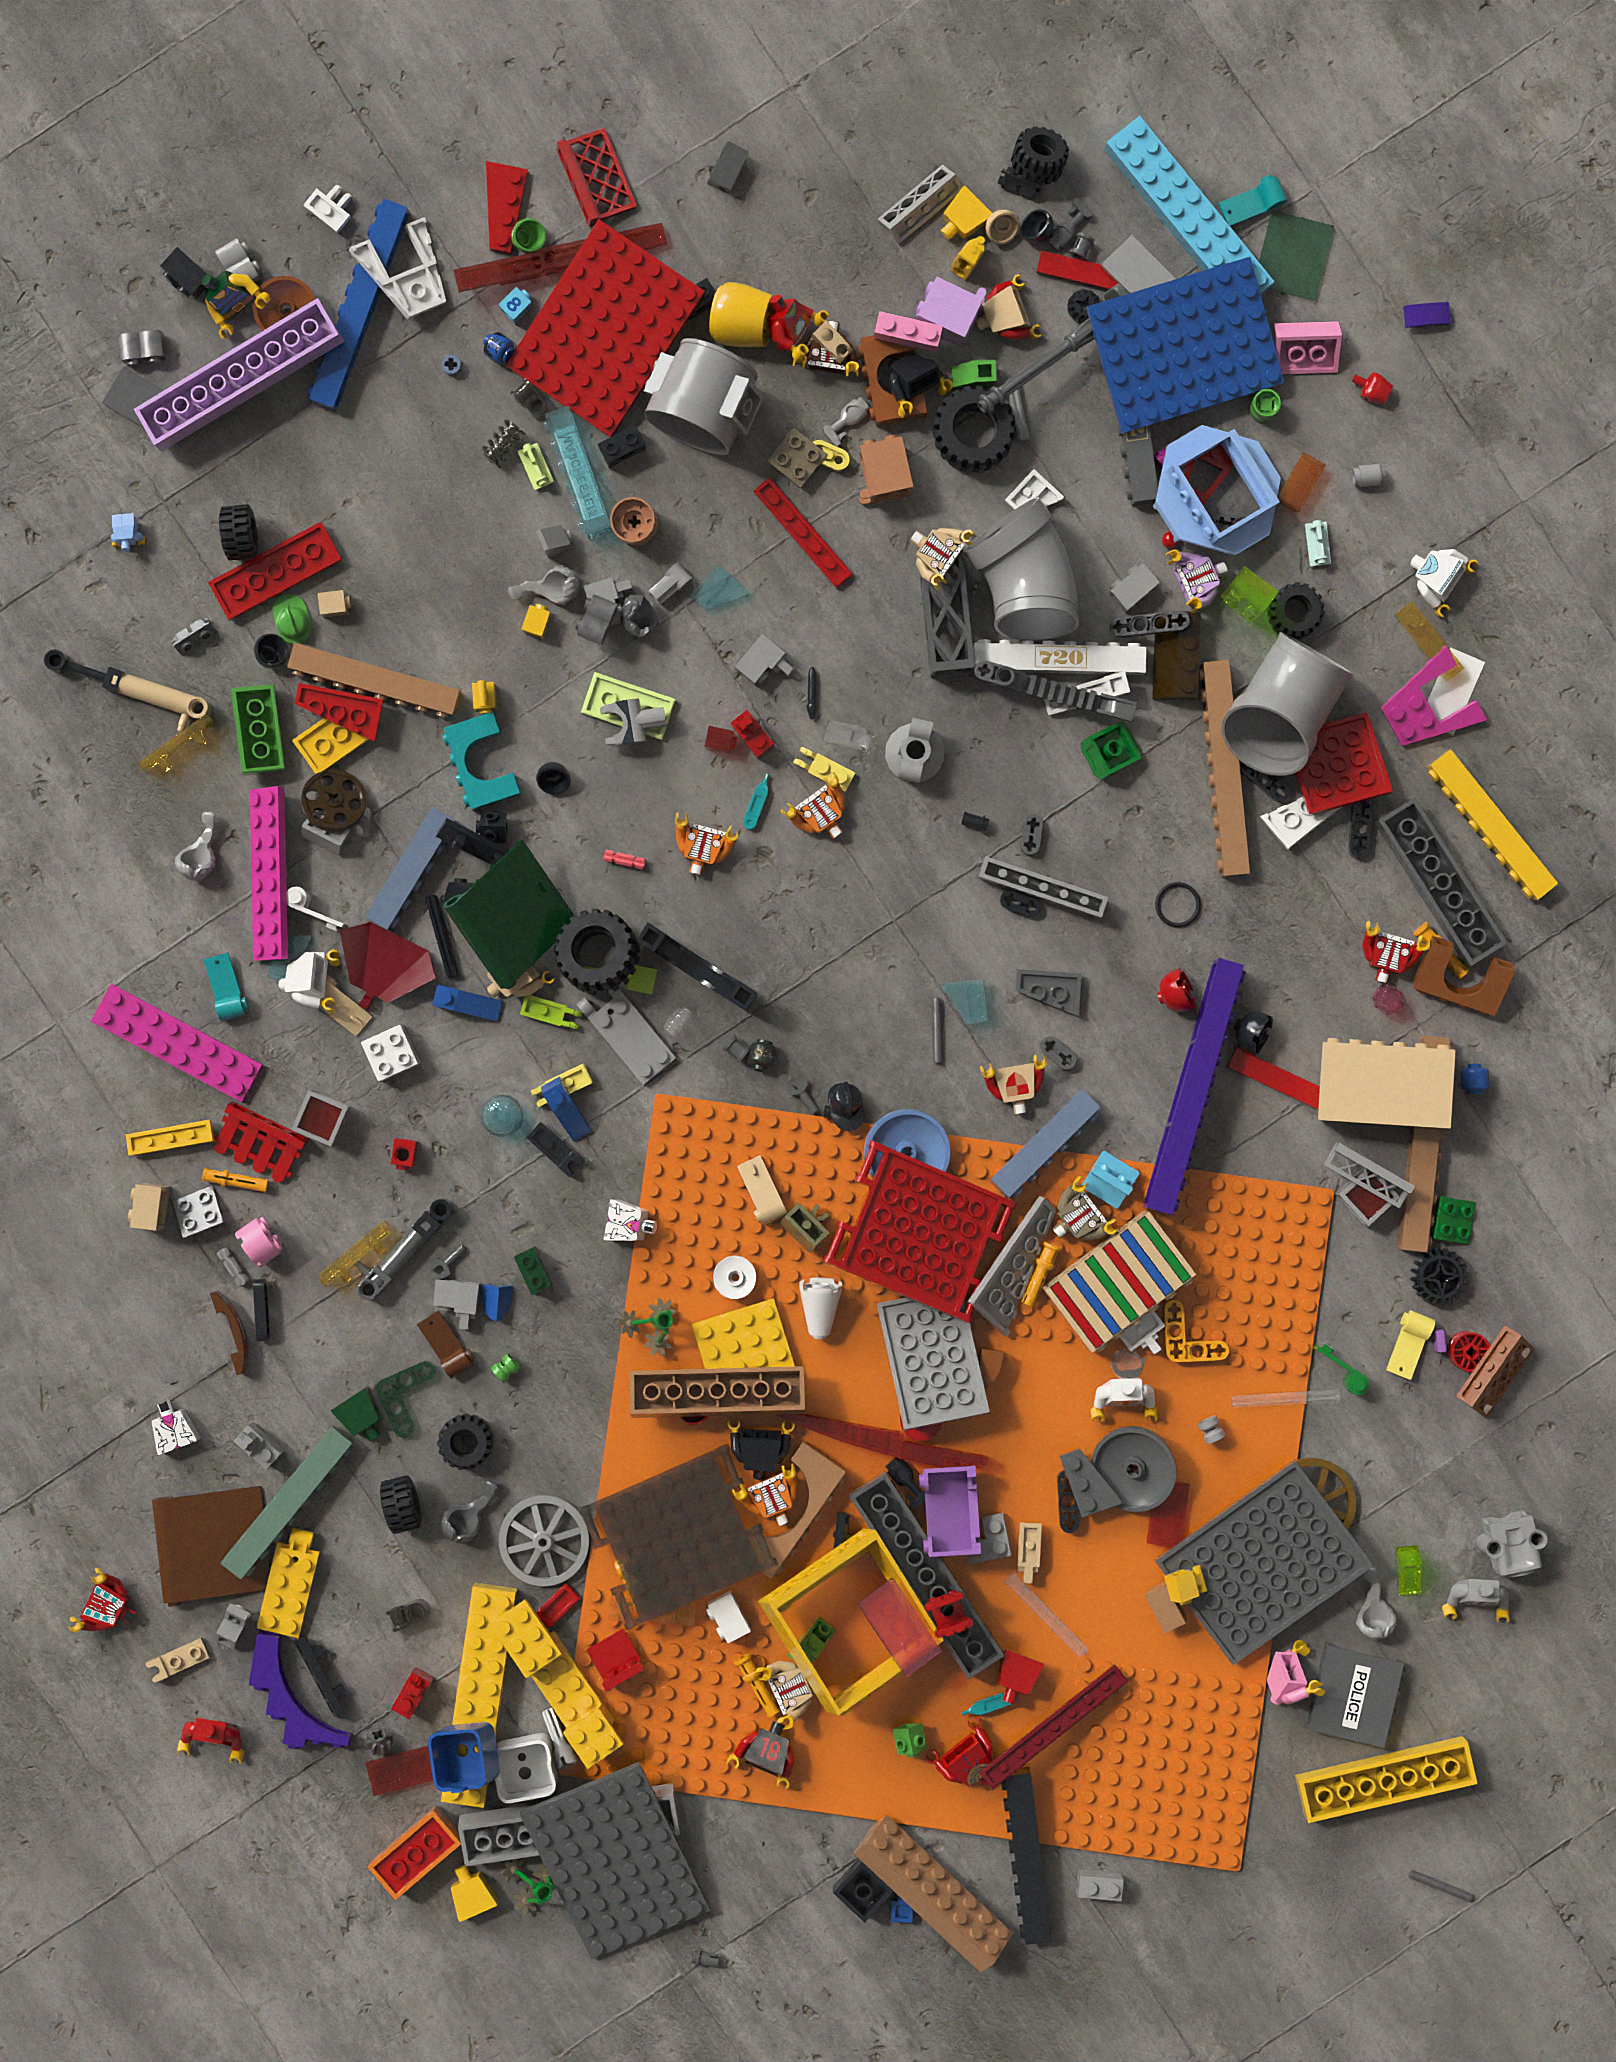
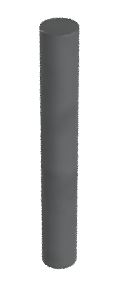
(936, 1026)
(1440, 1885)

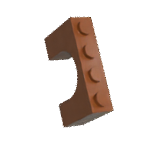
(884, 405)
(1483, 997)

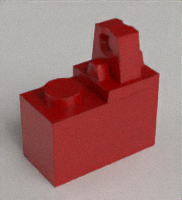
(752, 734)
(412, 1693)

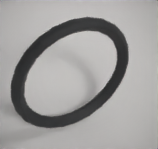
(1175, 884)

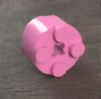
(259, 1241)

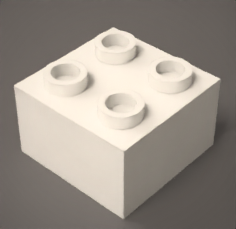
(390, 1053)

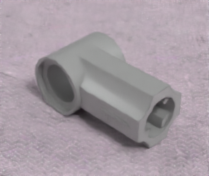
(675, 580)

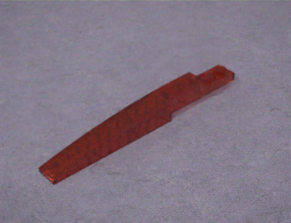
(544, 261)
(885, 1441)

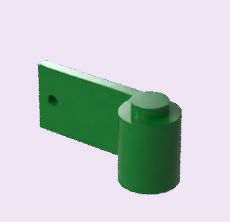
(1353, 1380)

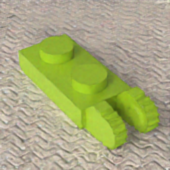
(548, 1011)

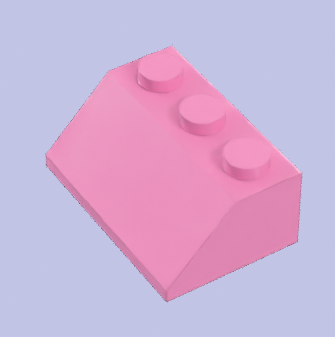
(1307, 347)

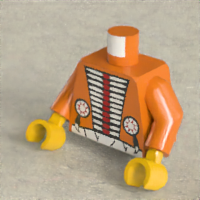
(820, 810)
(703, 844)
(771, 1495)

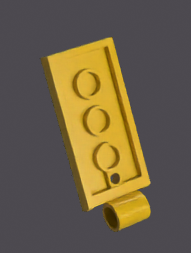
(289, 1585)

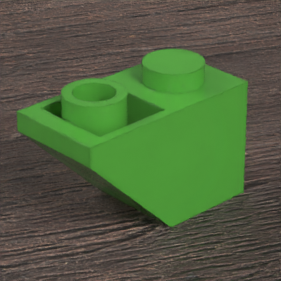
(974, 374)
(815, 1639)

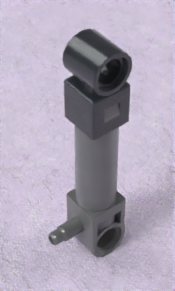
(403, 1251)

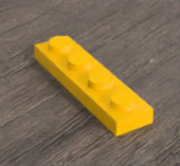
(170, 1137)

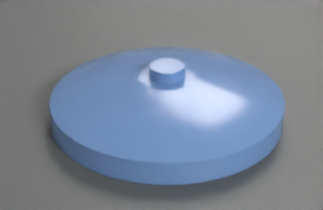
(913, 1135)

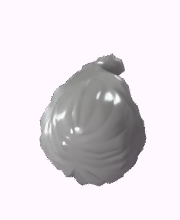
(557, 586)
(198, 859)
(1375, 1616)

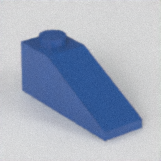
(467, 1002)
(565, 1108)

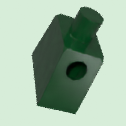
(359, 1414)

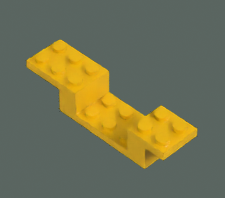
(561, 1682)

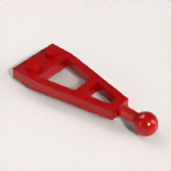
(1217, 458)

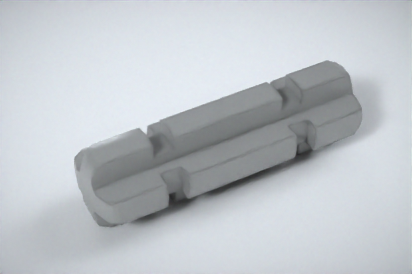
(232, 1266)

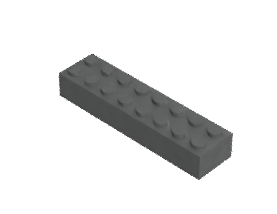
(1440, 882)

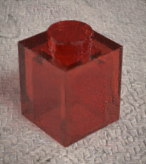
(720, 740)

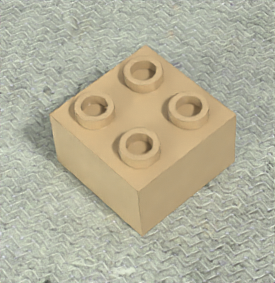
(149, 1206)

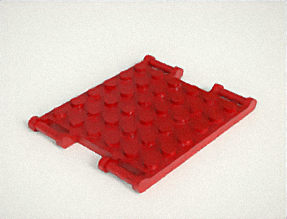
(920, 1231)

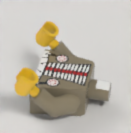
(1081, 1215)

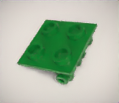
(1453, 1220)

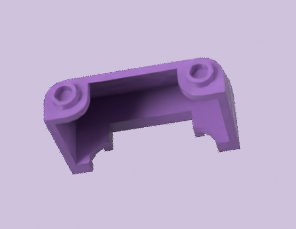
(951, 1512)

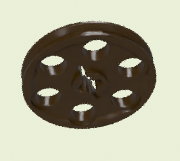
(333, 809)

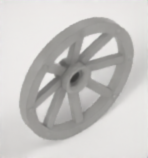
(546, 1534)

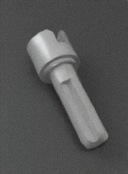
(563, 1752)

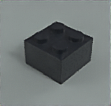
(861, 1890)

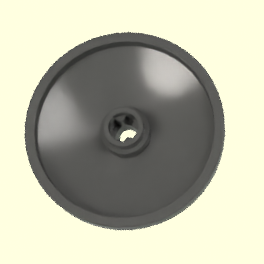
(1141, 1486)

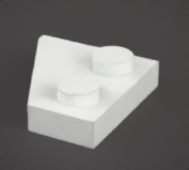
(1033, 486)

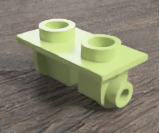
(535, 466)

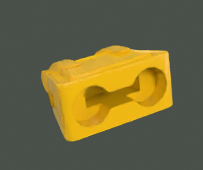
(968, 257)

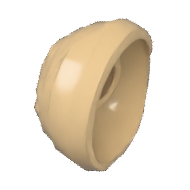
(1002, 226)

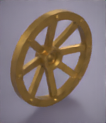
(1347, 1486)

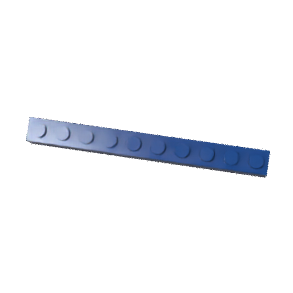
(358, 308)

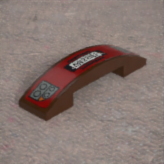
(222, 1304)

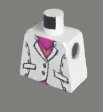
(627, 1222)
(173, 1429)

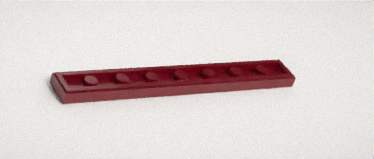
(1053, 1727)

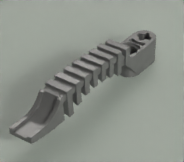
(1052, 691)

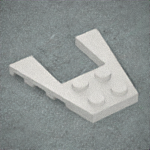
(412, 290)

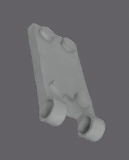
(629, 1036)

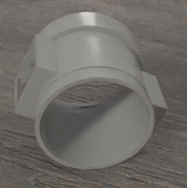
(702, 396)

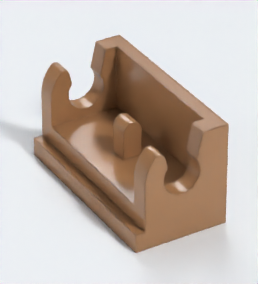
(1168, 1613)

